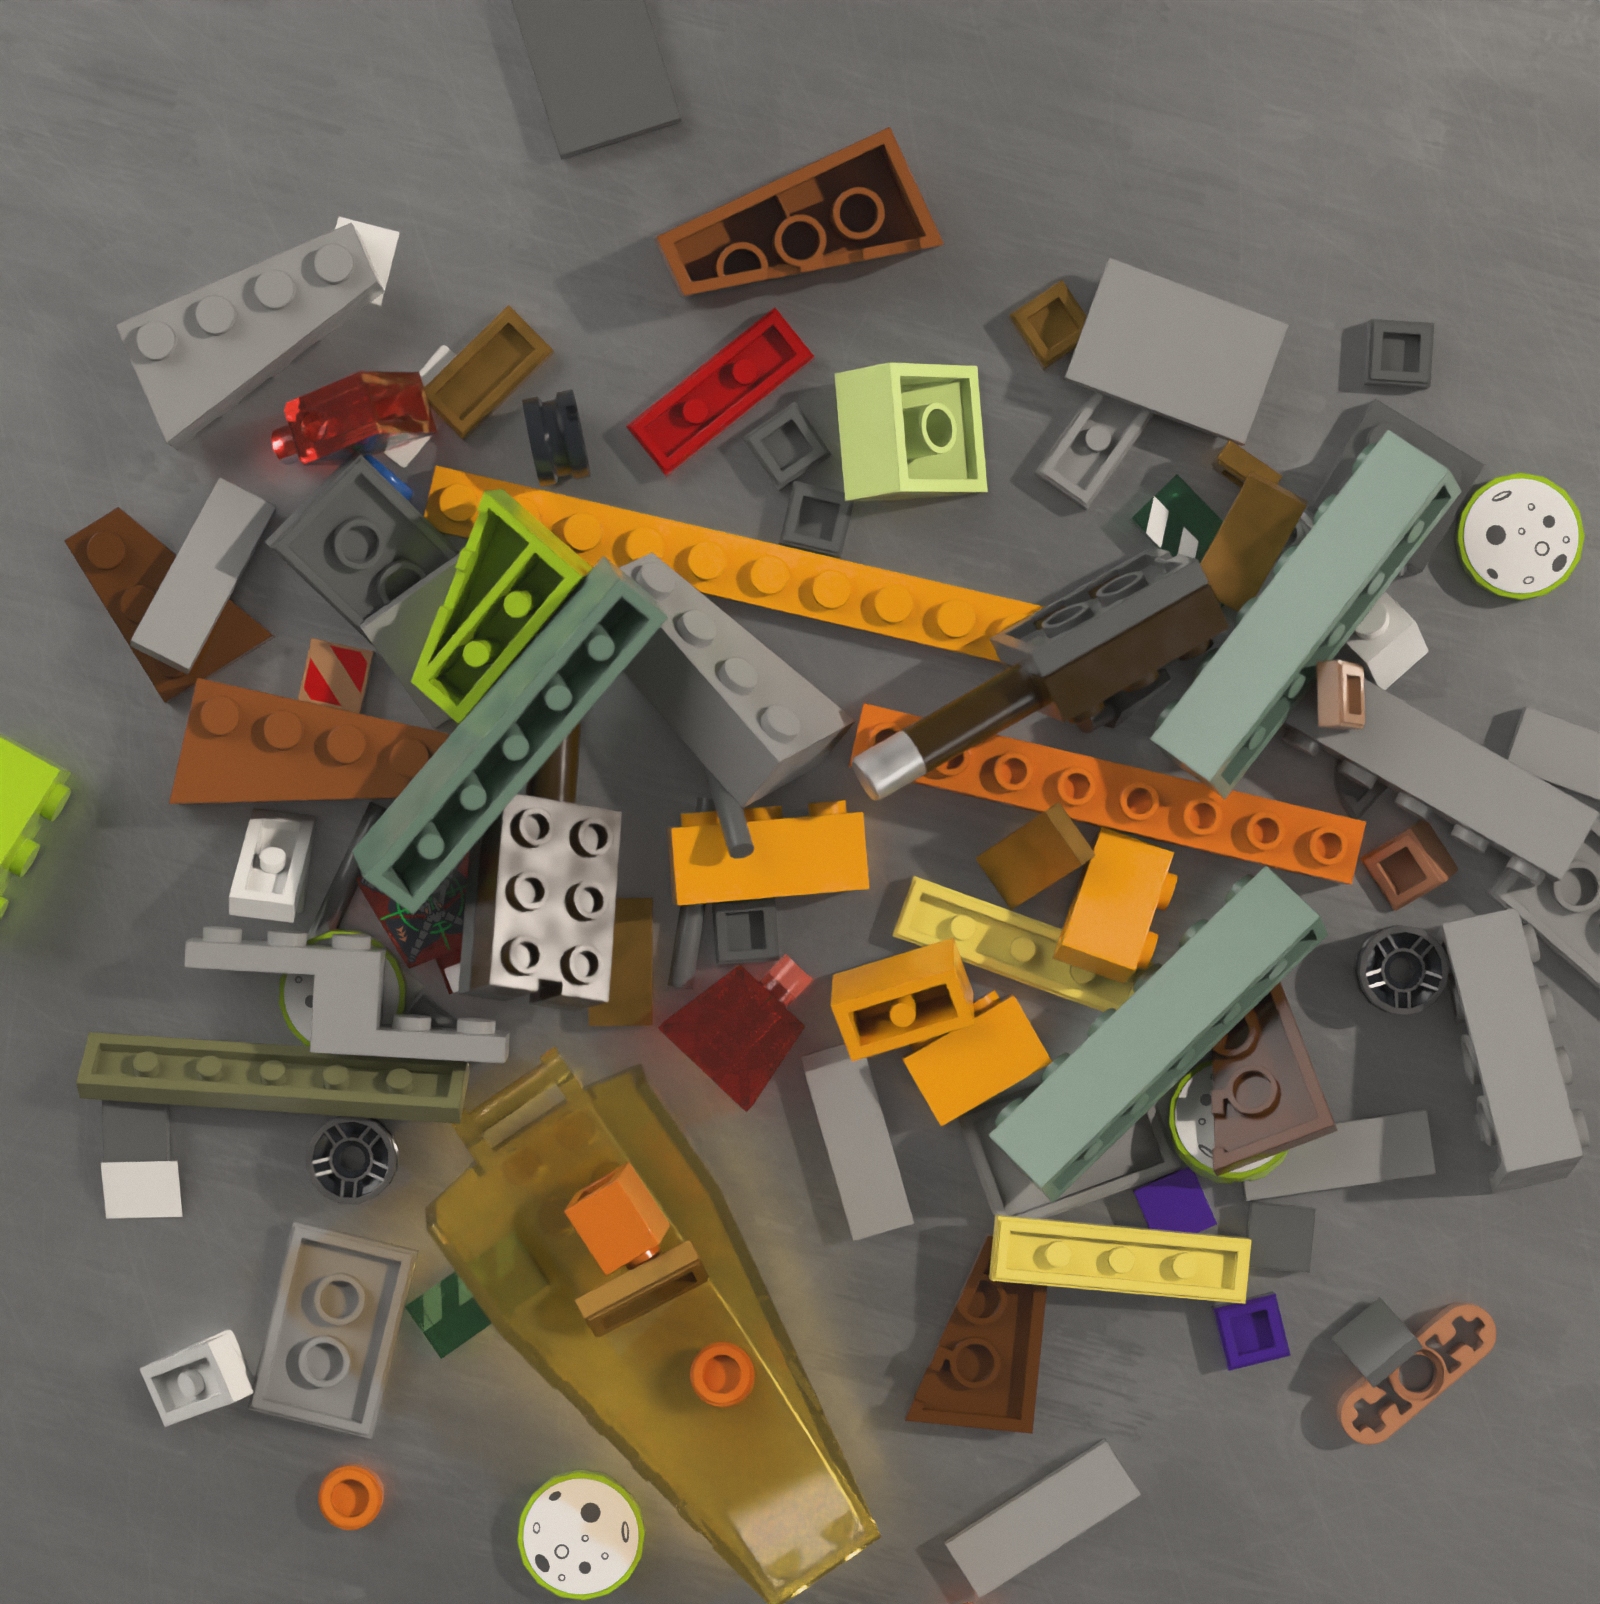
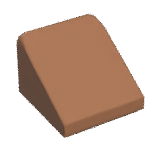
(1410, 864)

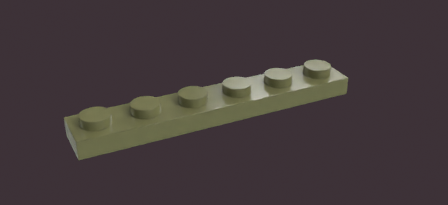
(270, 1078)

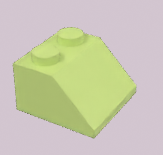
(910, 431)

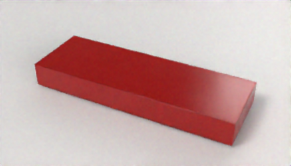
(720, 392)

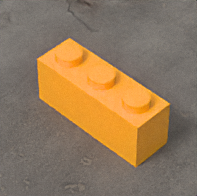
(788, 858)

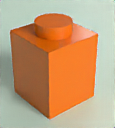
(618, 1220)

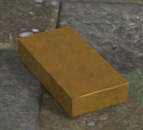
(486, 372)
(1250, 540)
(1035, 856)
(631, 967)
(642, 1289)

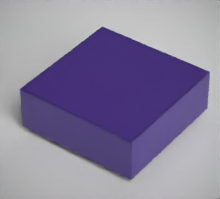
(1175, 1203)
(1251, 1331)

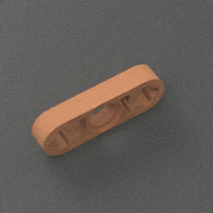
(1465, 1358)

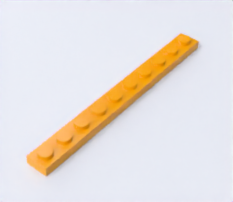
(749, 568)

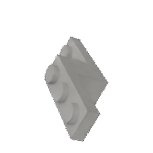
(348, 996)

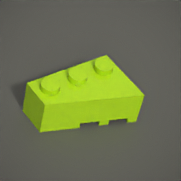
(499, 599)
(29, 793)

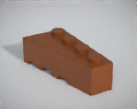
(818, 218)
(288, 750)

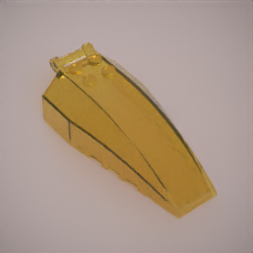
(748, 1477)

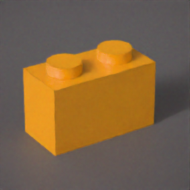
(1115, 906)
(902, 999)
(978, 1060)

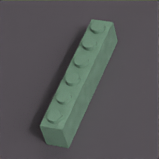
(1305, 612)
(508, 735)
(1158, 1032)

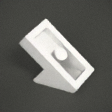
(273, 866)
(198, 1378)

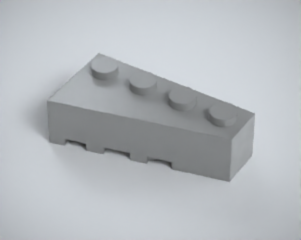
(239, 331)
(728, 692)
(1512, 1050)

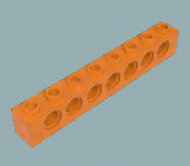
(1137, 802)

